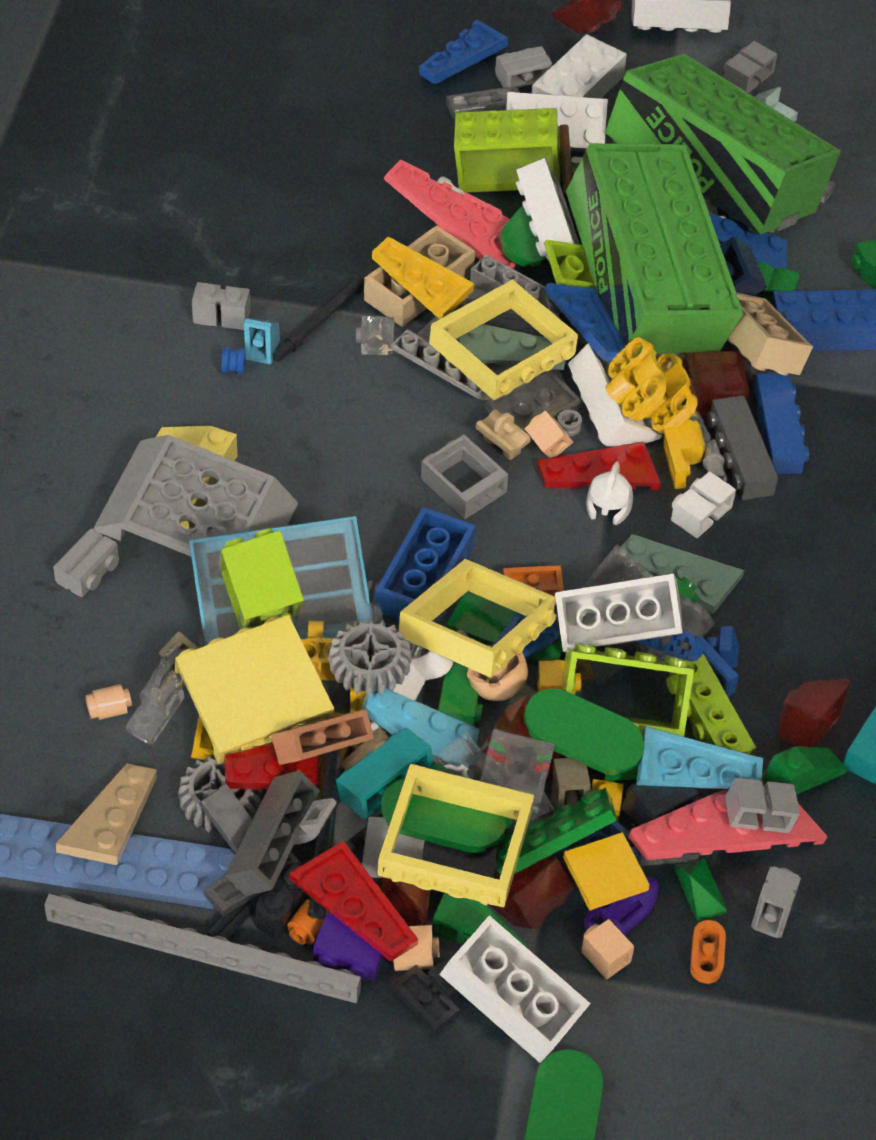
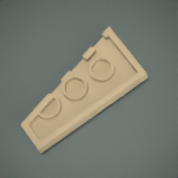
(111, 818)

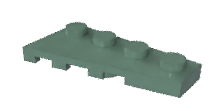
(504, 346)
(711, 577)

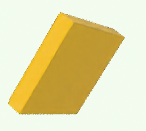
(606, 871)

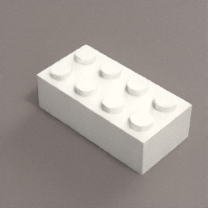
(584, 71)
(583, 115)
(514, 989)

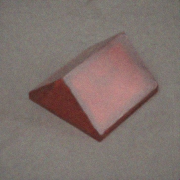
(409, 901)

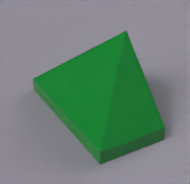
(700, 889)

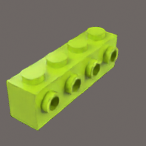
(711, 711)

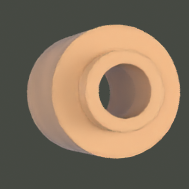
(108, 702)

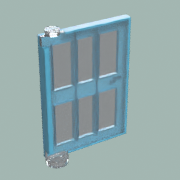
(327, 569)

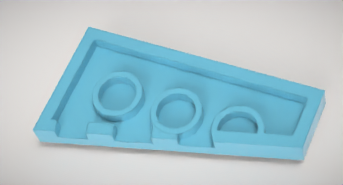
(396, 712)
(691, 763)

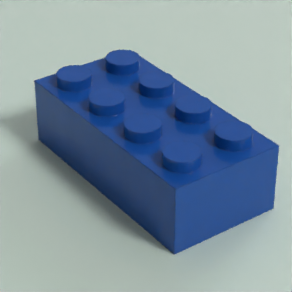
(831, 317)
(426, 555)

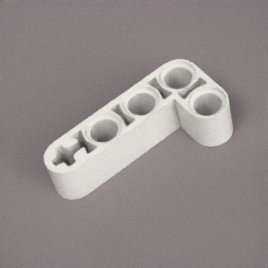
(424, 666)

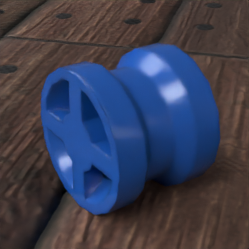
(233, 360)

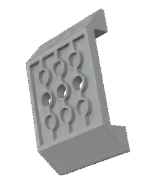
(486, 276)
(168, 475)

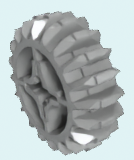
(351, 657)
(213, 774)

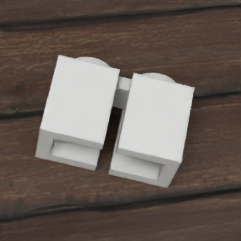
(705, 498)

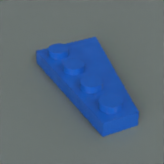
(467, 50)
(765, 247)
(589, 316)

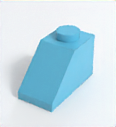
(261, 339)

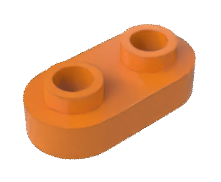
(707, 954)

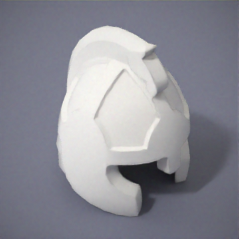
(610, 492)

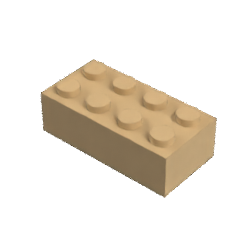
(393, 299)
(769, 338)

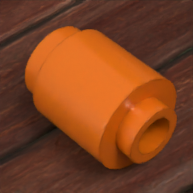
(302, 927)

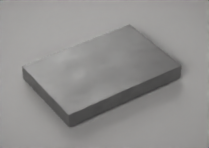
(530, 399)

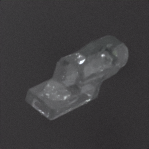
(158, 699)

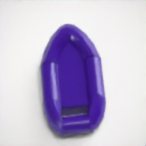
(625, 912)

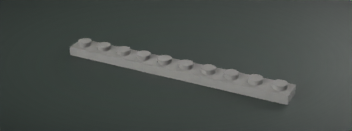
(206, 949)

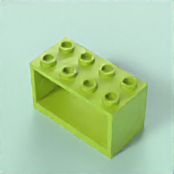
(497, 143)
(260, 579)
(641, 660)

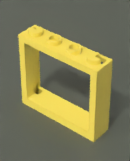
(506, 297)
(469, 576)
(468, 794)

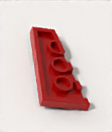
(581, 468)
(353, 897)

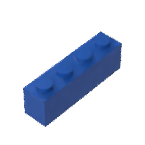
(780, 422)

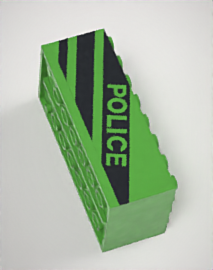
(741, 149)
(653, 247)

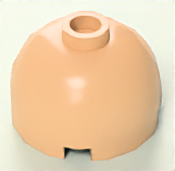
(504, 683)

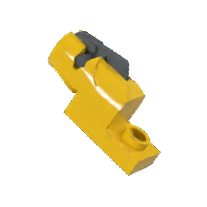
(685, 447)

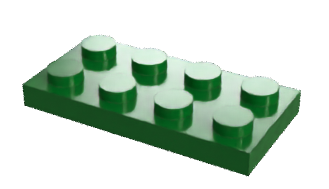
(561, 829)

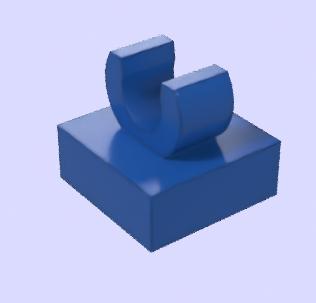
(726, 646)

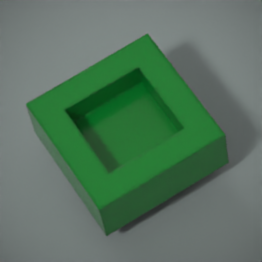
(686, 589)

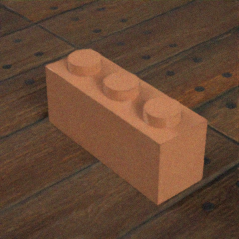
(322, 737)

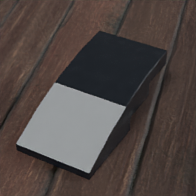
(376, 831)

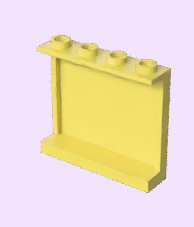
(253, 686)

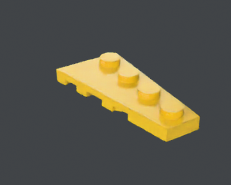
(426, 280)

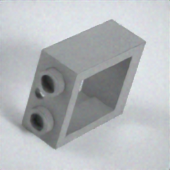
(476, 497)

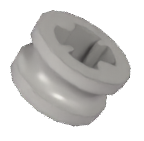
(570, 416)

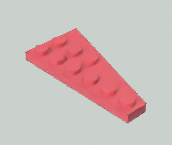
(460, 215)
(706, 828)

